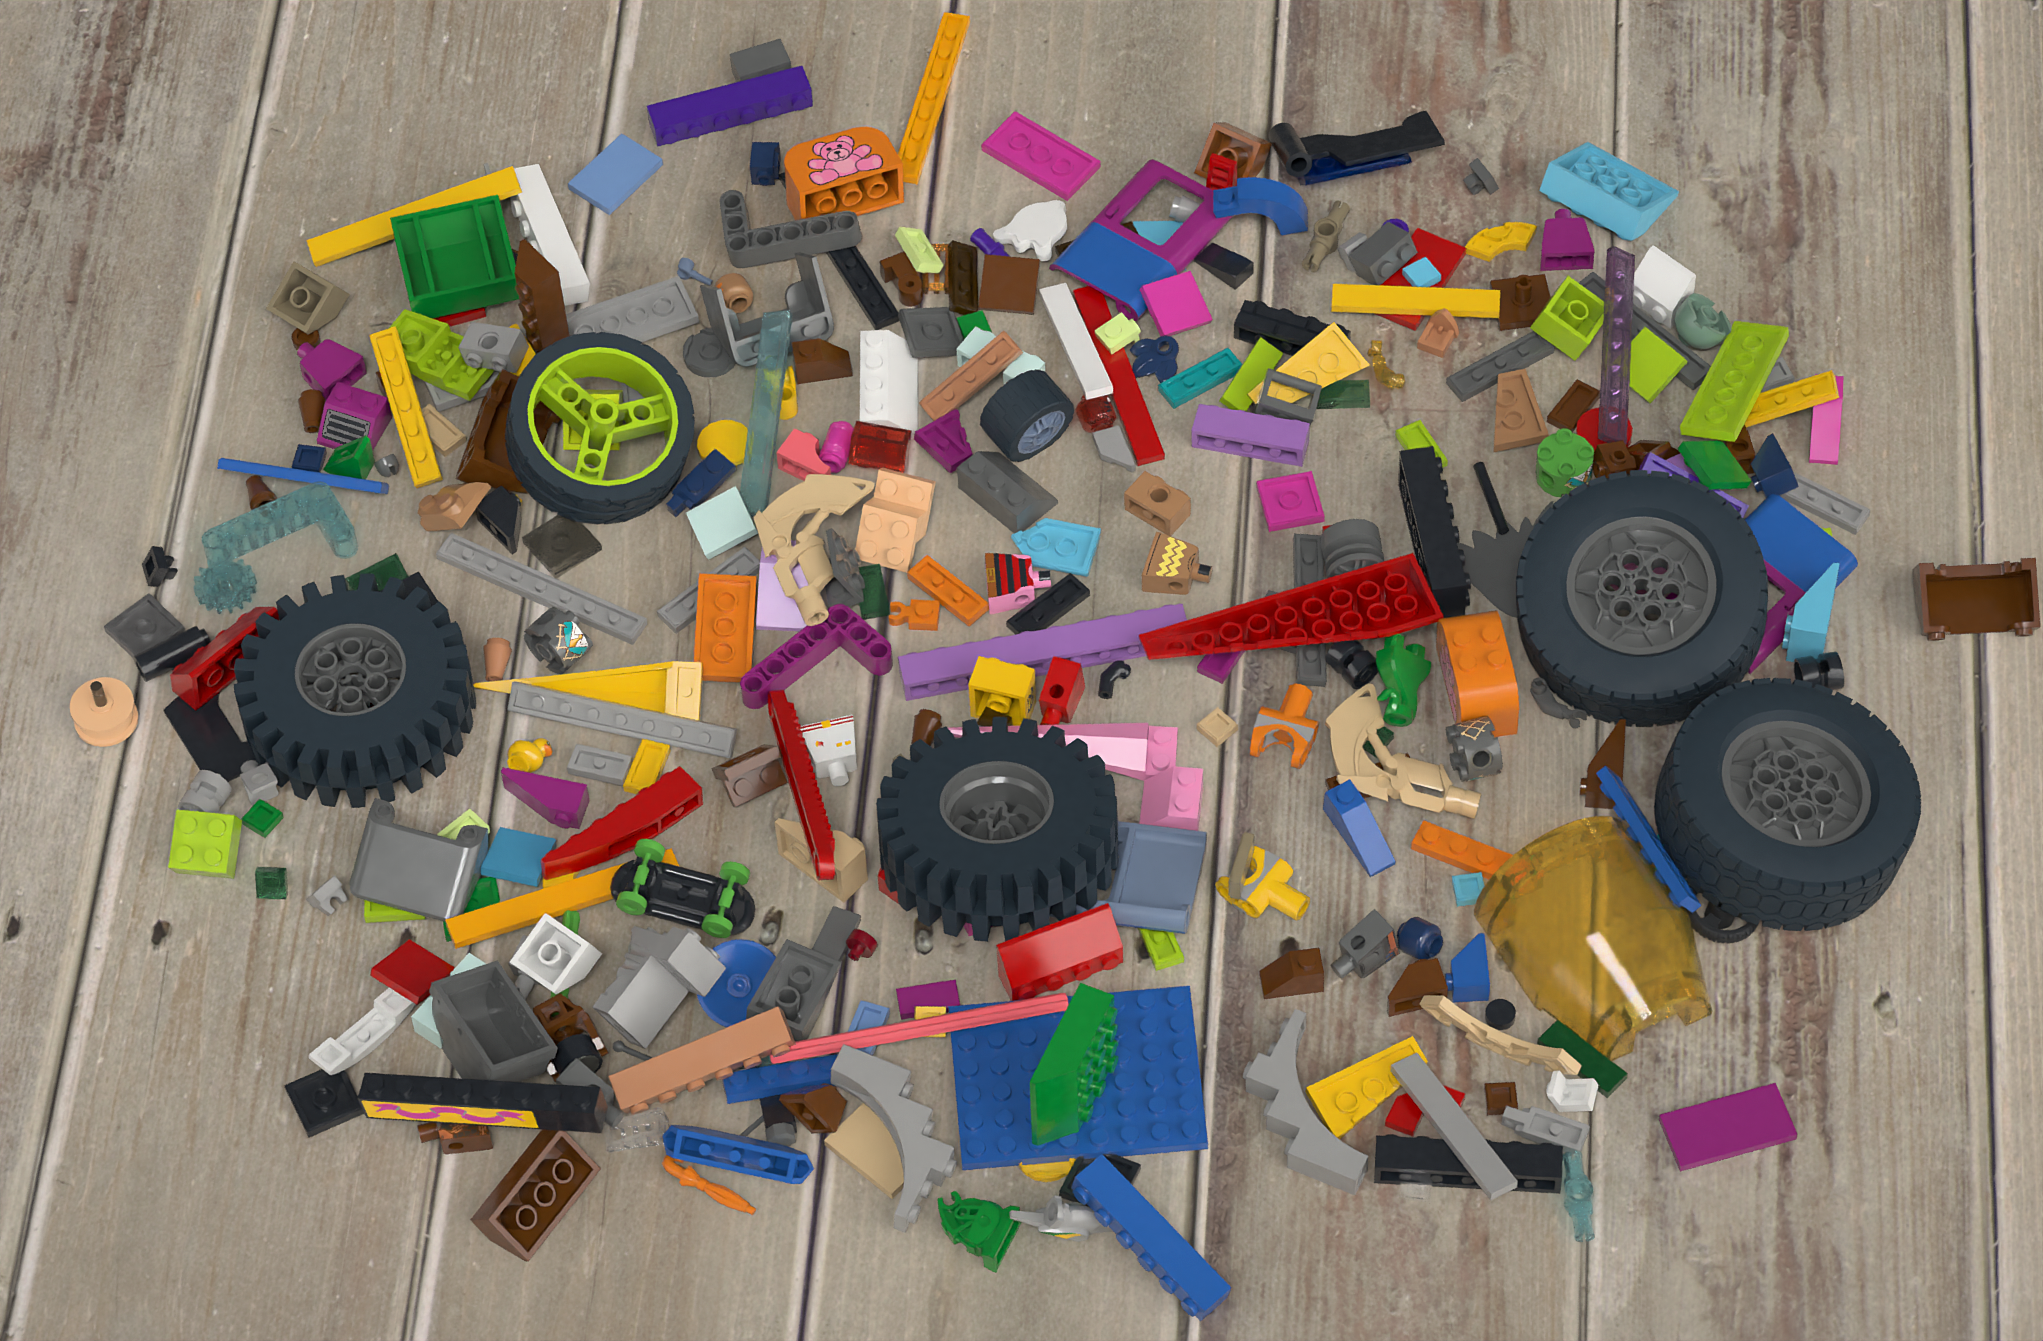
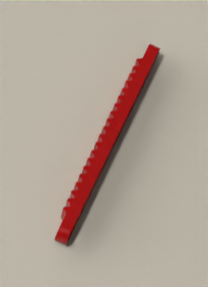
(802, 784)

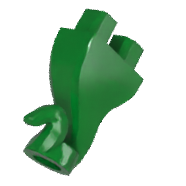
(1402, 674)

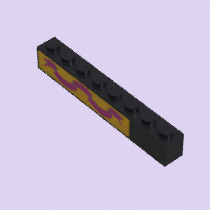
(483, 1102)

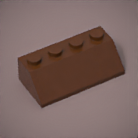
(539, 298)
(535, 1193)

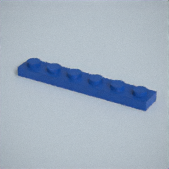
(1652, 848)

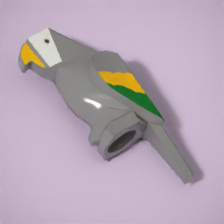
(1063, 1220)

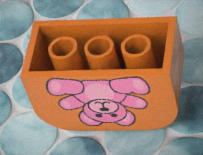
(843, 172)
(1478, 670)

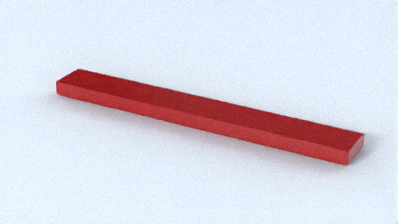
(1126, 392)

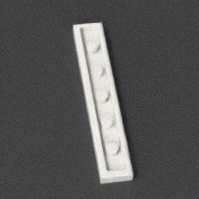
(1076, 341)

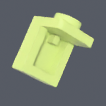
(1118, 333)

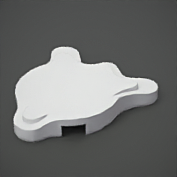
(1035, 227)

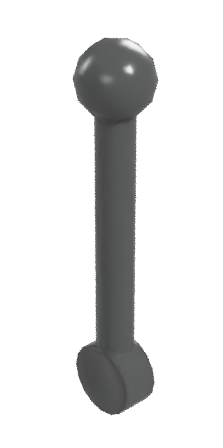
(618, 1046)

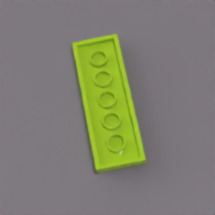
(1734, 381)

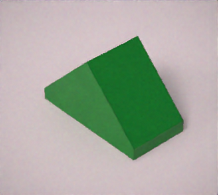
(352, 459)

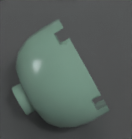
(1700, 324)

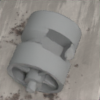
(205, 793)

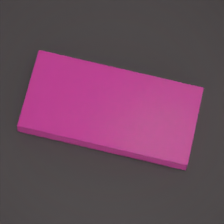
(1041, 155)

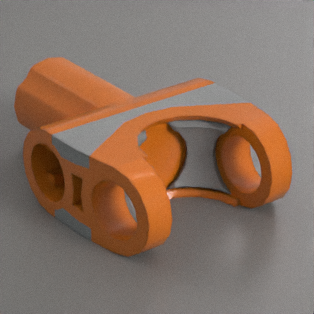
(1287, 726)

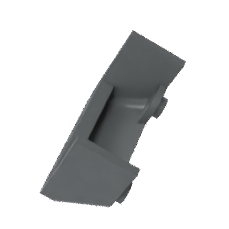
(803, 299)

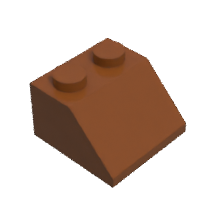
(1236, 145)

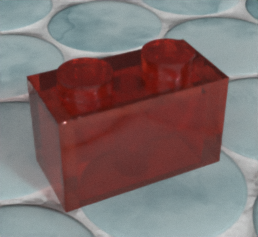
(879, 446)

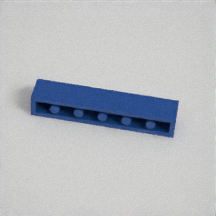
(1150, 1238)

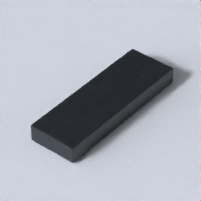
(1049, 606)

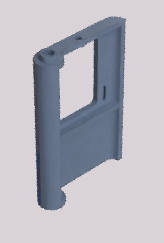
(1155, 877)

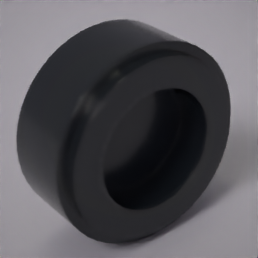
(1500, 1014)

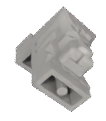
(655, 981)

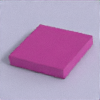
(1176, 304)
(1290, 501)

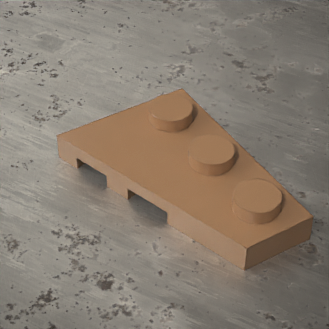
(1517, 413)

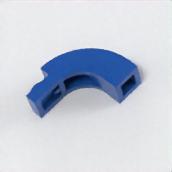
(1265, 198)

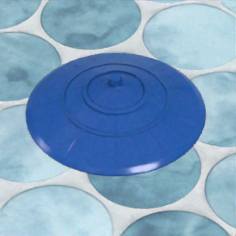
(745, 969)

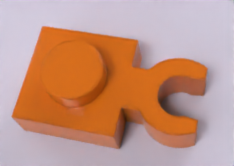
(919, 615)

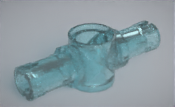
(1578, 1209)

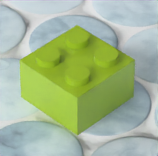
(1570, 318)
(205, 844)

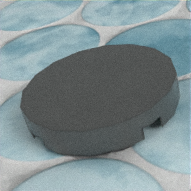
(706, 355)

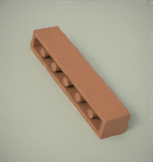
(702, 1060)

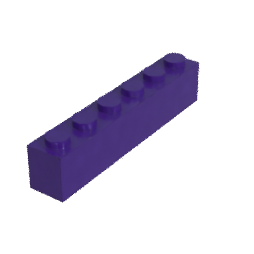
(729, 106)

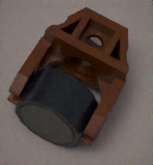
(570, 1041)

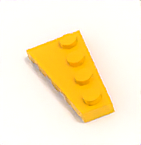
(1320, 361)

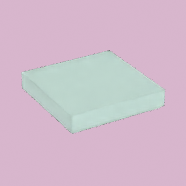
(722, 522)

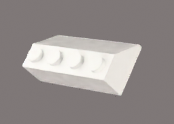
(888, 381)

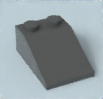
(797, 985)

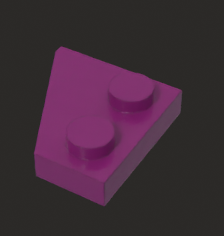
(945, 441)

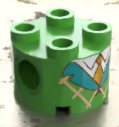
(1563, 462)

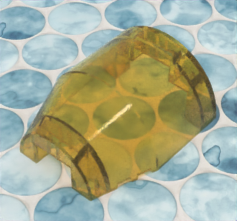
(1594, 934)

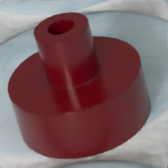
(860, 944)

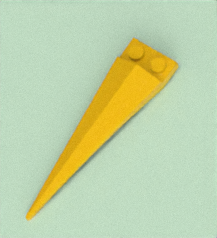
(659, 687)

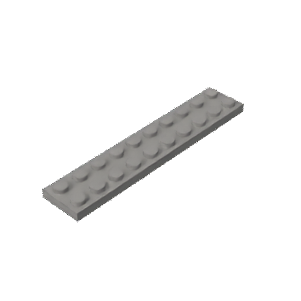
(637, 314)

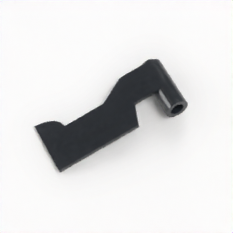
(1297, 153)
(204, 731)

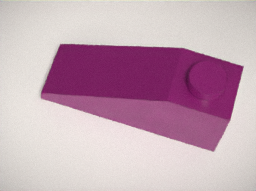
(553, 798)

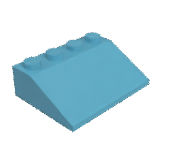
(1607, 190)

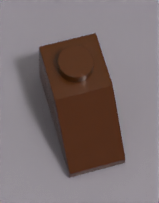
(820, 361)
(1293, 974)
(1417, 980)
(816, 1107)

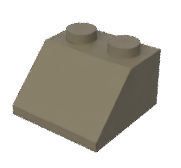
(306, 299)

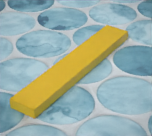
(1415, 300)
(405, 407)

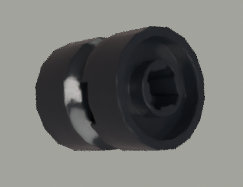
(1353, 662)
(1828, 664)

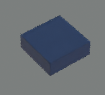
(309, 458)

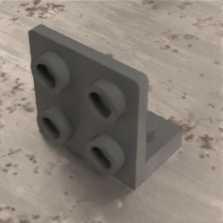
(847, 581)

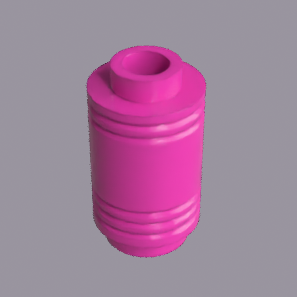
(837, 446)

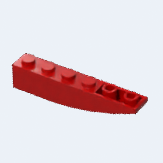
(639, 818)

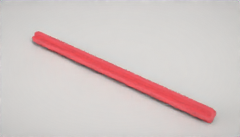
(925, 1027)

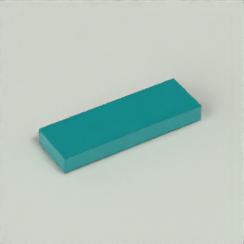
(1200, 378)

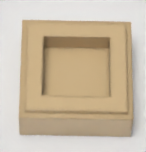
(1217, 727)

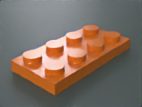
(725, 626)

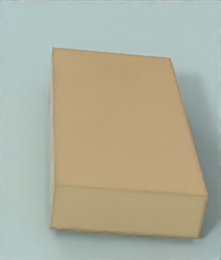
(443, 433)

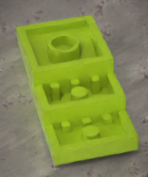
(435, 355)

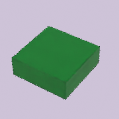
(969, 321)
(262, 818)

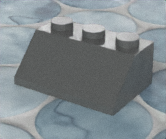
(1004, 490)

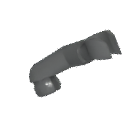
(1549, 705)

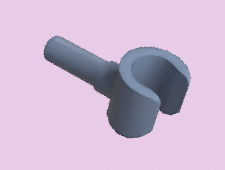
(685, 271)

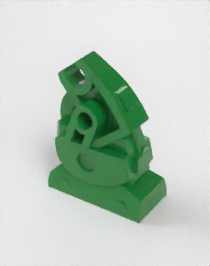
(979, 1226)

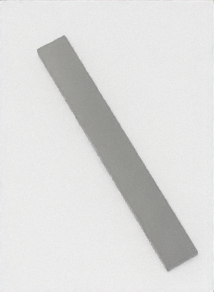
(541, 588)
(622, 719)

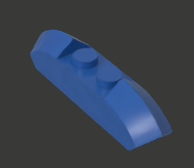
(737, 1153)

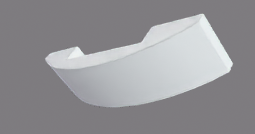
(364, 1035)

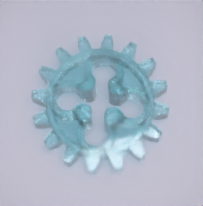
(241, 581)

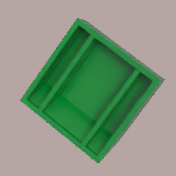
(456, 257)
(1074, 1066)

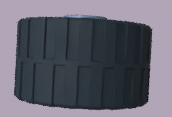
(1027, 415)

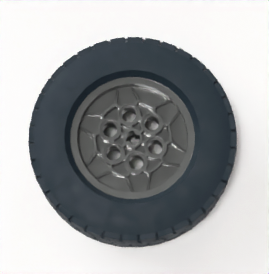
(1627, 663)
(1787, 804)

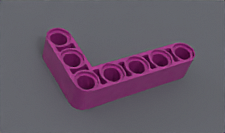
(814, 651)

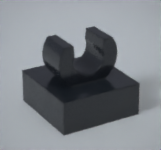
(157, 566)

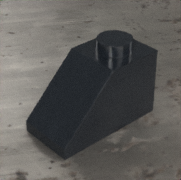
(501, 517)

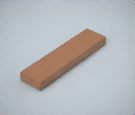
(971, 376)

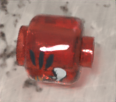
(1095, 413)

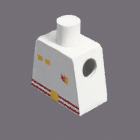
(832, 748)

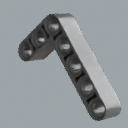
(782, 241)

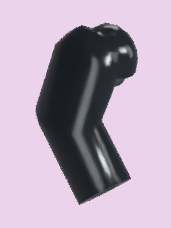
(1107, 678)

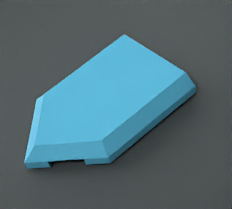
(1059, 545)

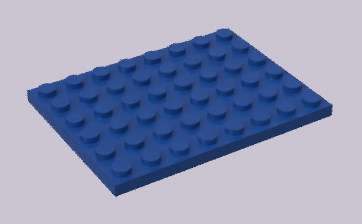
(1147, 1102)

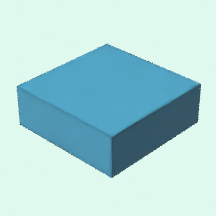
(1421, 273)
(1467, 888)

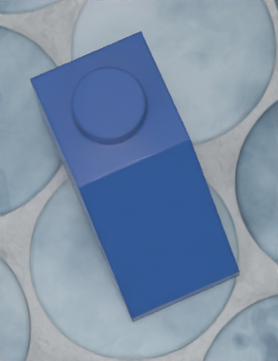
(1470, 972)

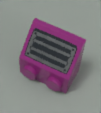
(351, 415)

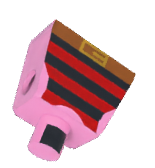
(1012, 581)

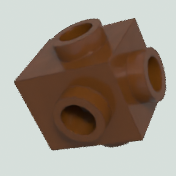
(1612, 458)

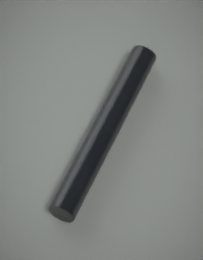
(1491, 498)

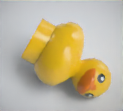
(527, 755)

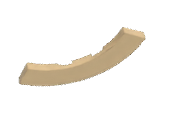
(1497, 1041)

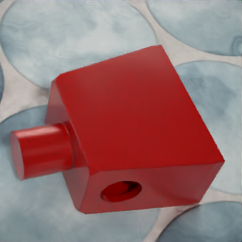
(1061, 691)

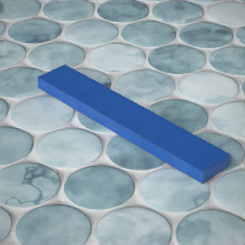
(303, 475)

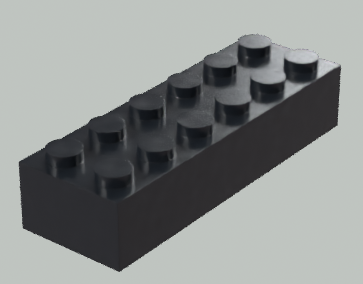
(1432, 530)

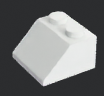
(1661, 286)
(555, 955)

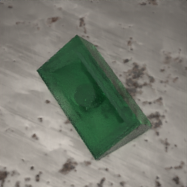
(382, 570)

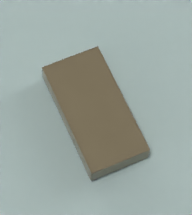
(1241, 865)

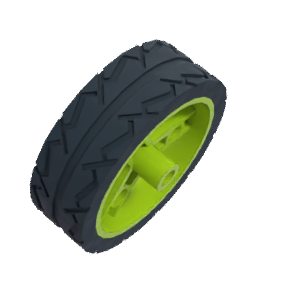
(665, 408)

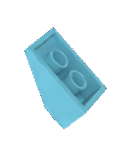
(1809, 625)

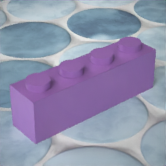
(1250, 435)

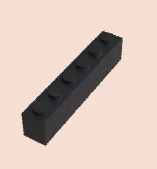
(1533, 1165)

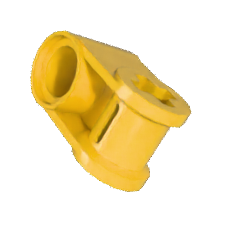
(789, 403)

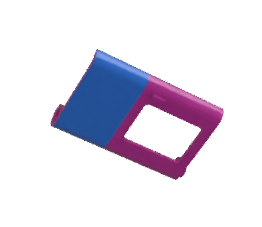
(1123, 261)
(1794, 558)

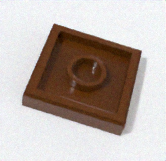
(1009, 284)

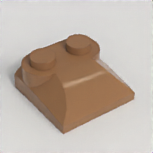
(451, 506)

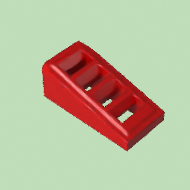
(1218, 178)

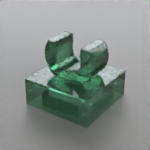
(271, 883)

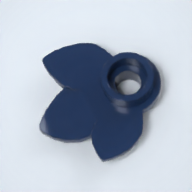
(1152, 360)

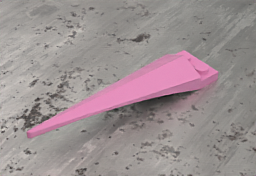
(1124, 747)

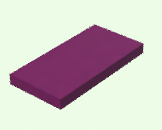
(1727, 1127)

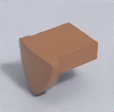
(1438, 333)

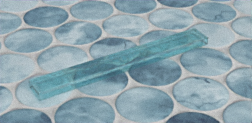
(765, 410)

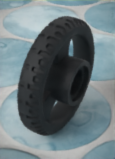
(1715, 920)

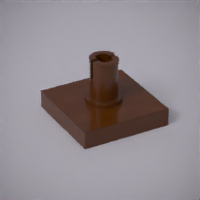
(1520, 300)

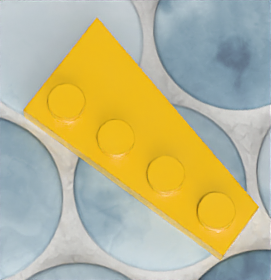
(1359, 1089)

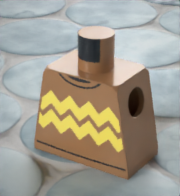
(1173, 566)

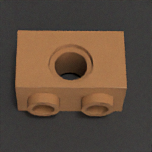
(1157, 503)

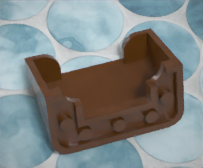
(486, 453)
(1977, 598)

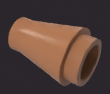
(496, 657)

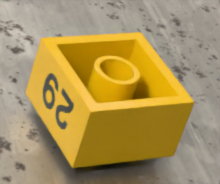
(1002, 688)

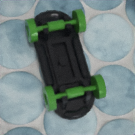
(684, 895)

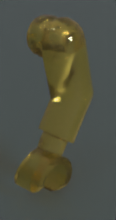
(1382, 372)

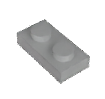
(599, 764)

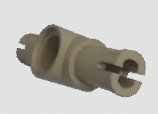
(1325, 236)

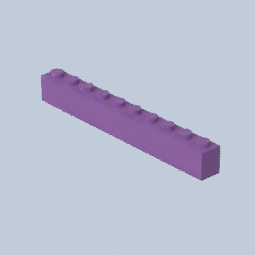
(1084, 642)

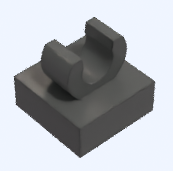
(1480, 178)

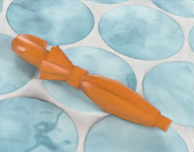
(720, 1193)

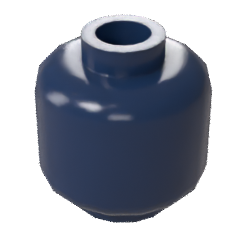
(1419, 938)

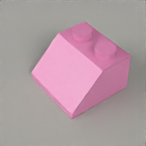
(1173, 798)

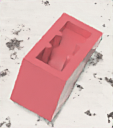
(801, 456)

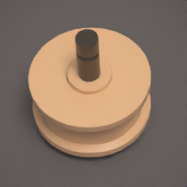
(104, 711)

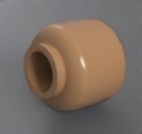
(735, 292)

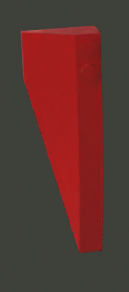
(1345, 607)

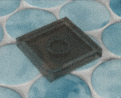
(561, 544)

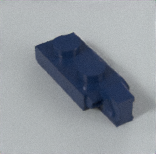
(700, 482)

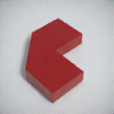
(1406, 1115)

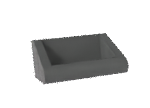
(1281, 409)

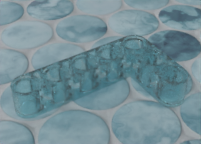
(283, 517)

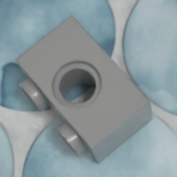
(493, 347)

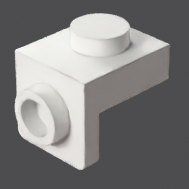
(1571, 1094)

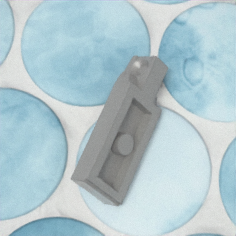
(1546, 1127)

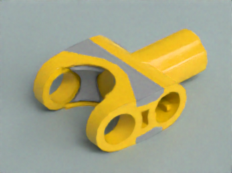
(1267, 888)

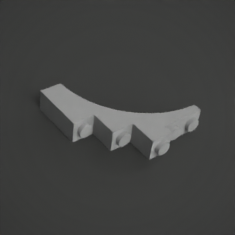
(887, 1093)
(1311, 1145)

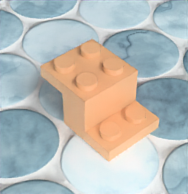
(894, 519)

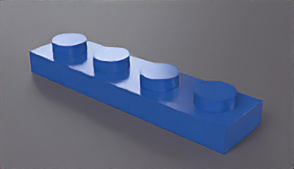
(777, 1079)

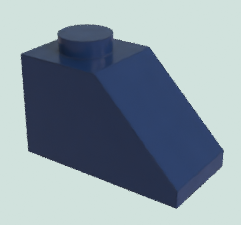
(1772, 469)

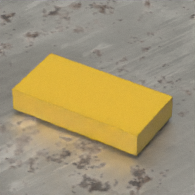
(646, 765)

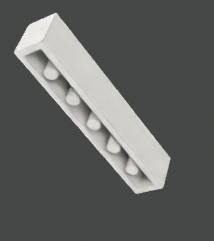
(547, 232)

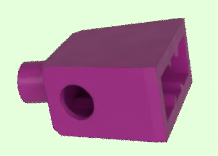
(1566, 243)
(330, 364)

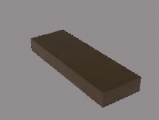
(962, 278)

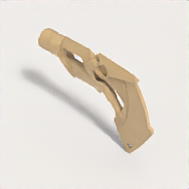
(775, 525)
(1358, 722)

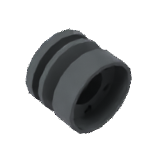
(1350, 546)

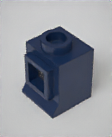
(765, 163)

